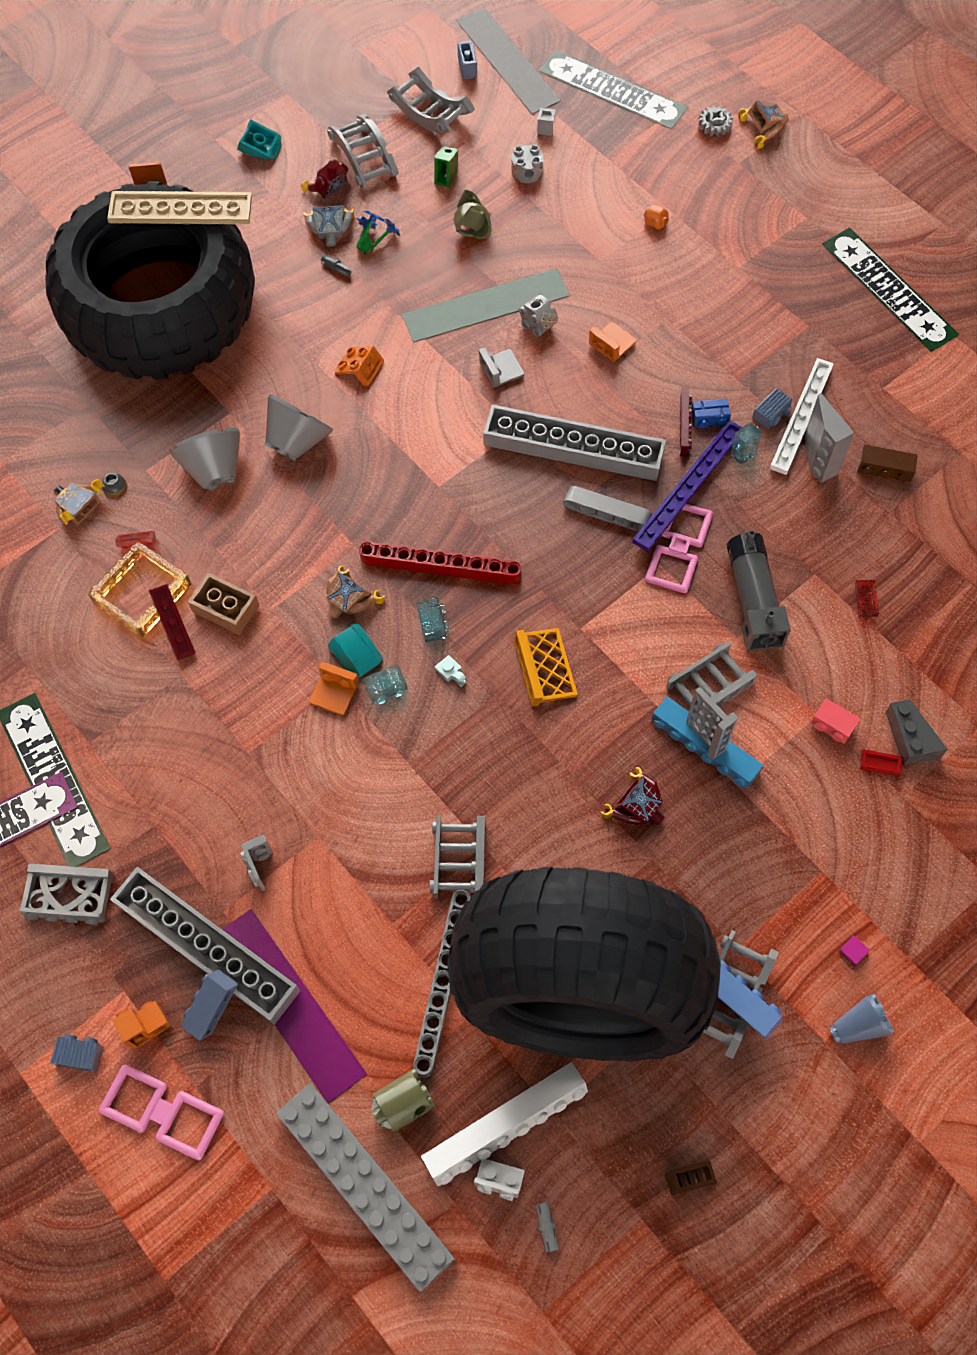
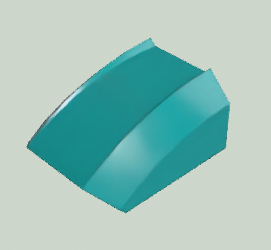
(260, 141)
(355, 650)

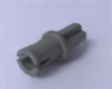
(335, 265)

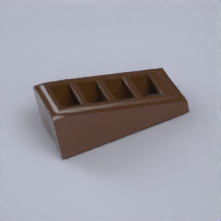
(672, 1175)

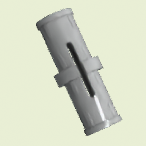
(547, 1227)

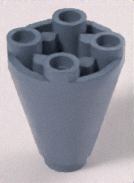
(862, 1022)

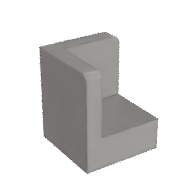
(545, 121)

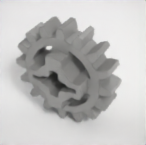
(715, 120)

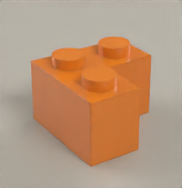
(141, 1026)

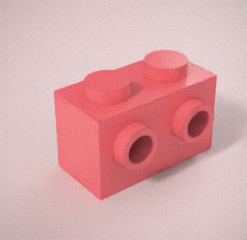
(835, 721)

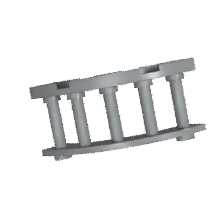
(452, 106)
(374, 135)
(739, 1025)

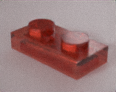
(130, 539)
(866, 598)

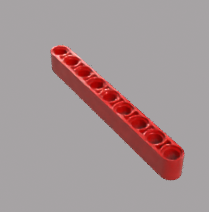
(447, 568)

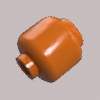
(656, 217)

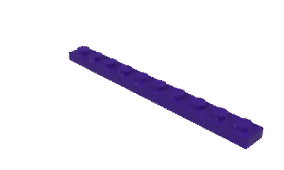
(686, 487)

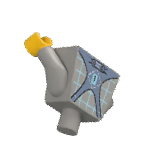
(329, 222)

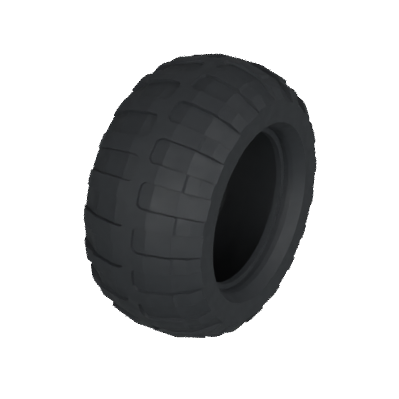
(154, 334)
(584, 965)

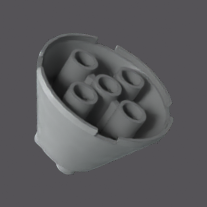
(291, 429)
(210, 457)

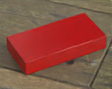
(881, 763)

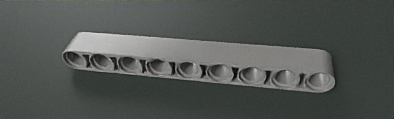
(438, 992)

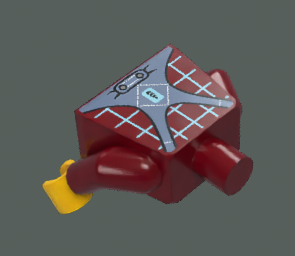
(328, 179)
(638, 803)

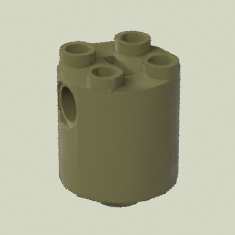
(401, 1101)

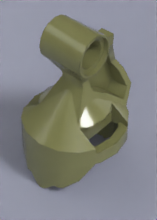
(472, 215)

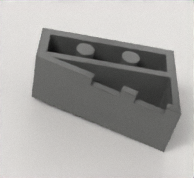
(913, 734)

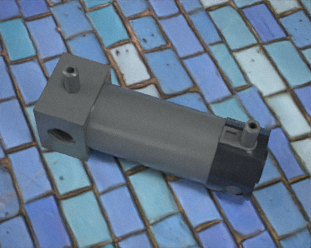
(764, 622)

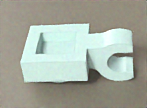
(450, 669)

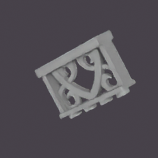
(47, 874)

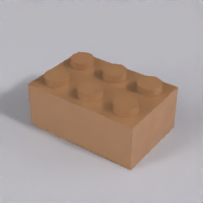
(223, 603)

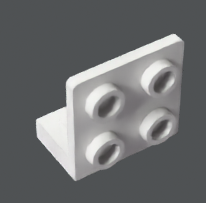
(499, 1178)

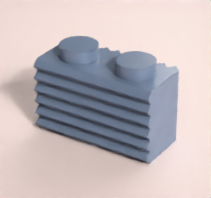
(467, 59)
(772, 409)
(77, 1053)

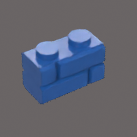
(710, 413)

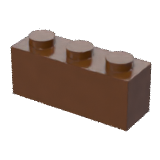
(887, 463)

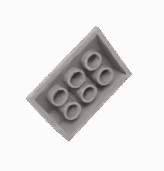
(826, 440)

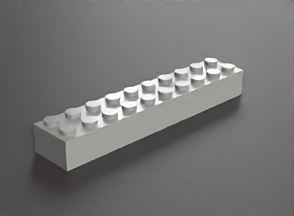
(574, 442)
(205, 944)
(366, 1187)

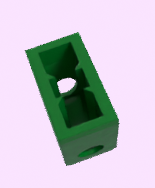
(446, 161)

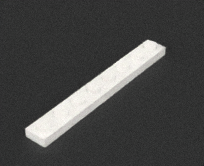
(801, 416)

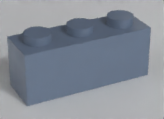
(208, 1004)

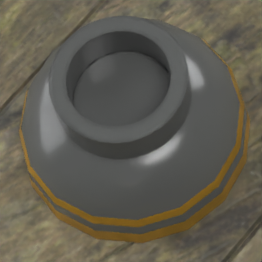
(114, 485)

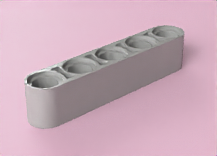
(606, 508)

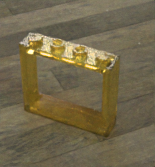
(150, 616)

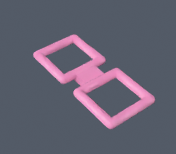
(678, 548)
(161, 1112)

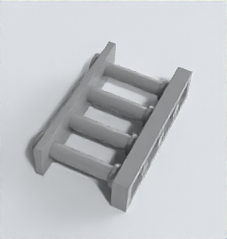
(729, 689)
(476, 848)

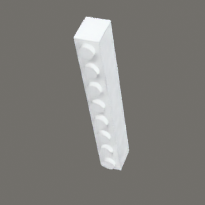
(504, 1124)

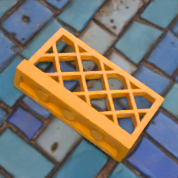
(529, 670)

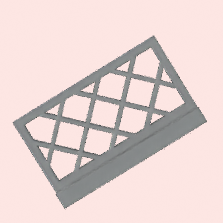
(711, 723)

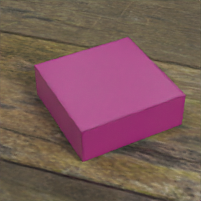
(854, 950)

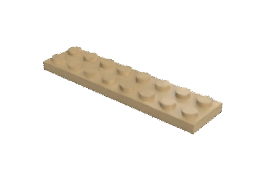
(180, 207)

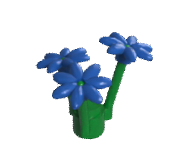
(364, 243)

